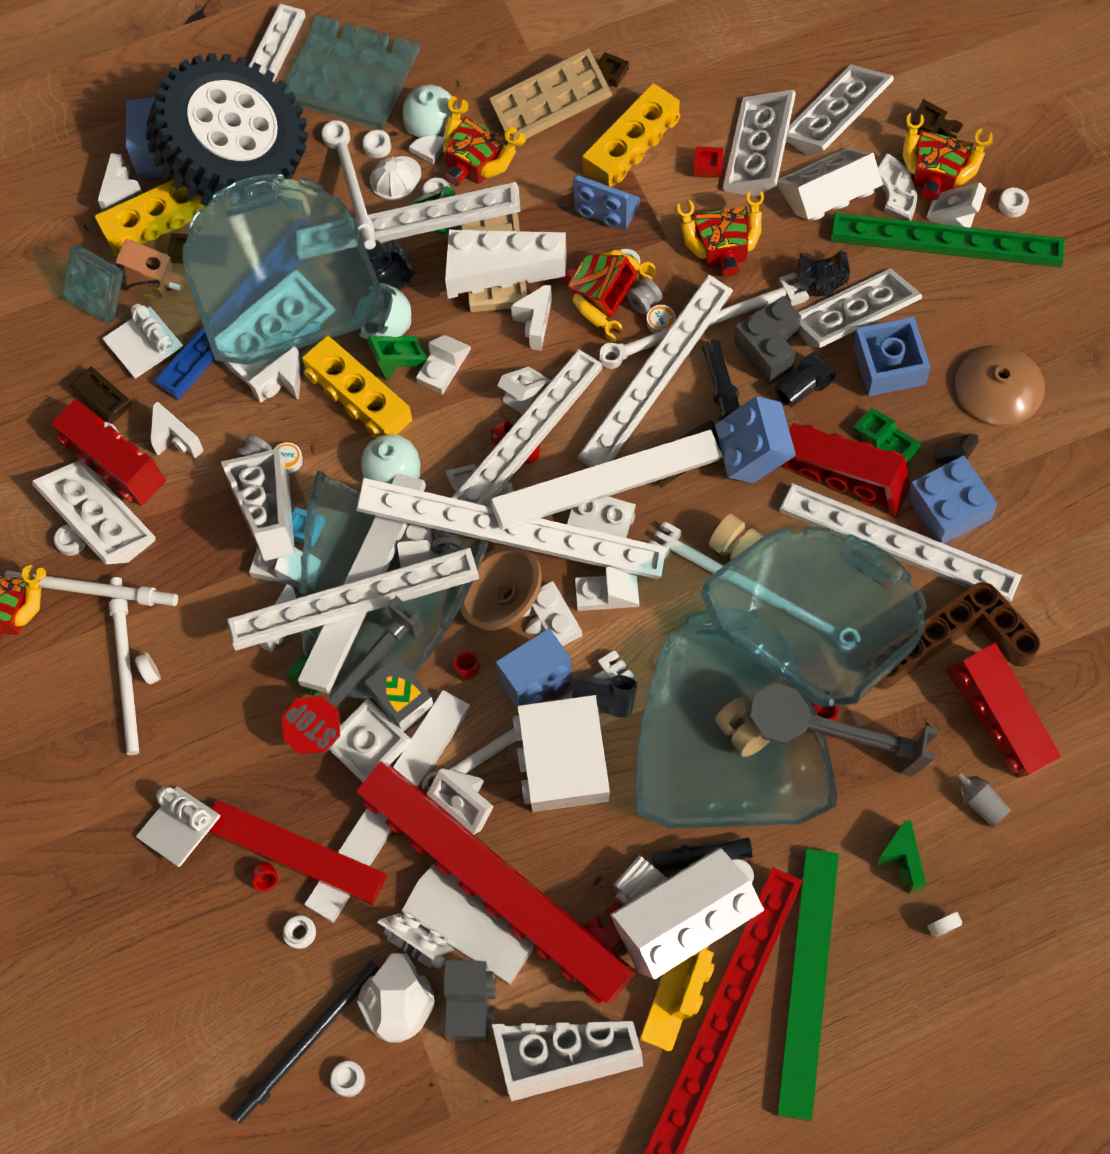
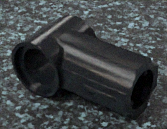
(810, 375)
(613, 695)

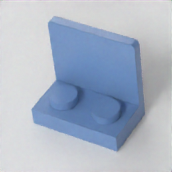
(604, 202)

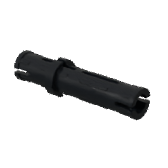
(687, 855)

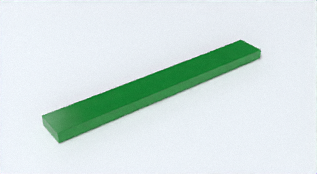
(948, 240)
(808, 986)

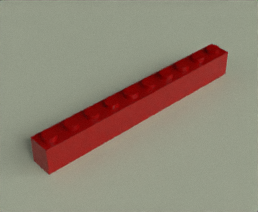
(497, 883)

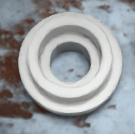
(295, 923)

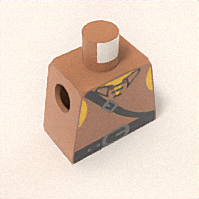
(147, 271)

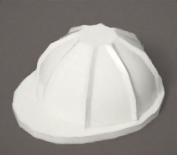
(395, 177)

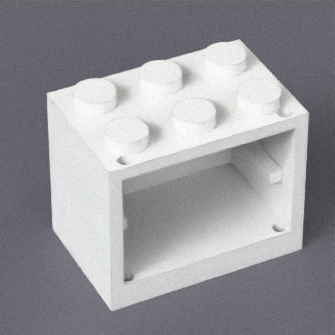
(561, 754)

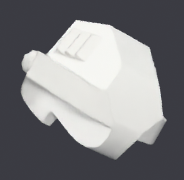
(396, 1000)

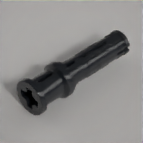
(725, 393)

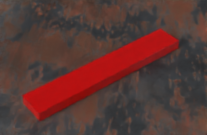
(297, 853)

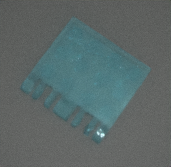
(349, 76)

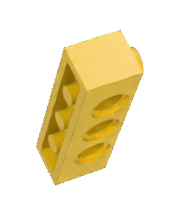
(631, 136)
(142, 215)
(331, 357)

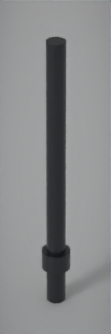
(260, 1091)

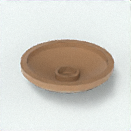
(996, 399)
(504, 590)

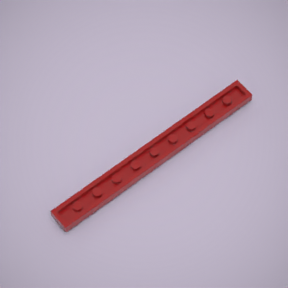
(724, 1016)

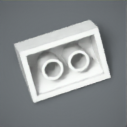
(830, 183)

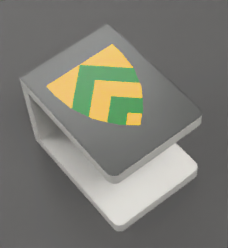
(399, 694)

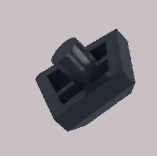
(954, 448)

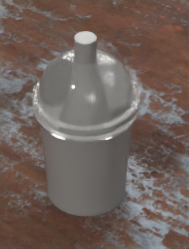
(982, 799)

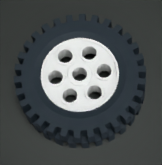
(214, 113)

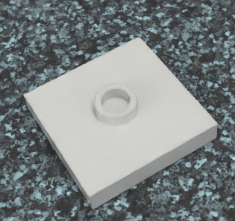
(368, 739)

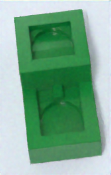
(882, 433)

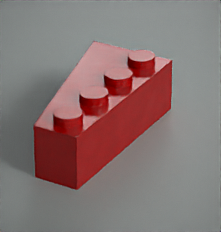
(109, 452)
(850, 466)
(1004, 710)

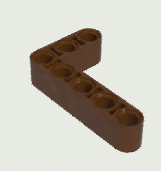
(973, 615)

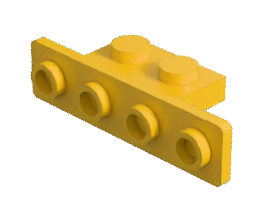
(677, 999)

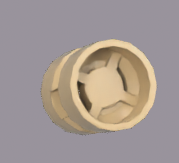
(732, 537)
(735, 722)

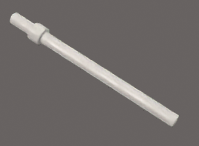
(363, 222)
(143, 595)
(118, 610)

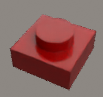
(708, 161)

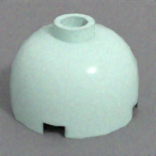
(426, 111)
(393, 318)
(388, 456)

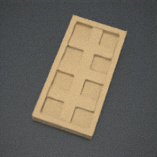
(552, 95)
(496, 297)

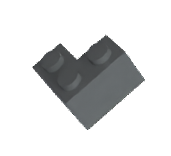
(765, 339)
(467, 996)

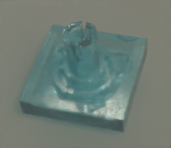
(92, 283)

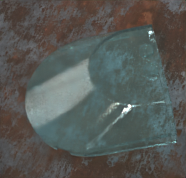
(277, 268)
(818, 611)

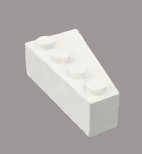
(264, 498)

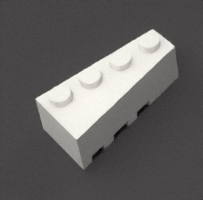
(502, 258)
(564, 1054)

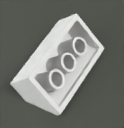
(686, 913)

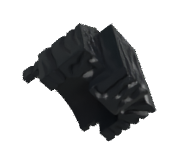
(391, 264)
(824, 275)

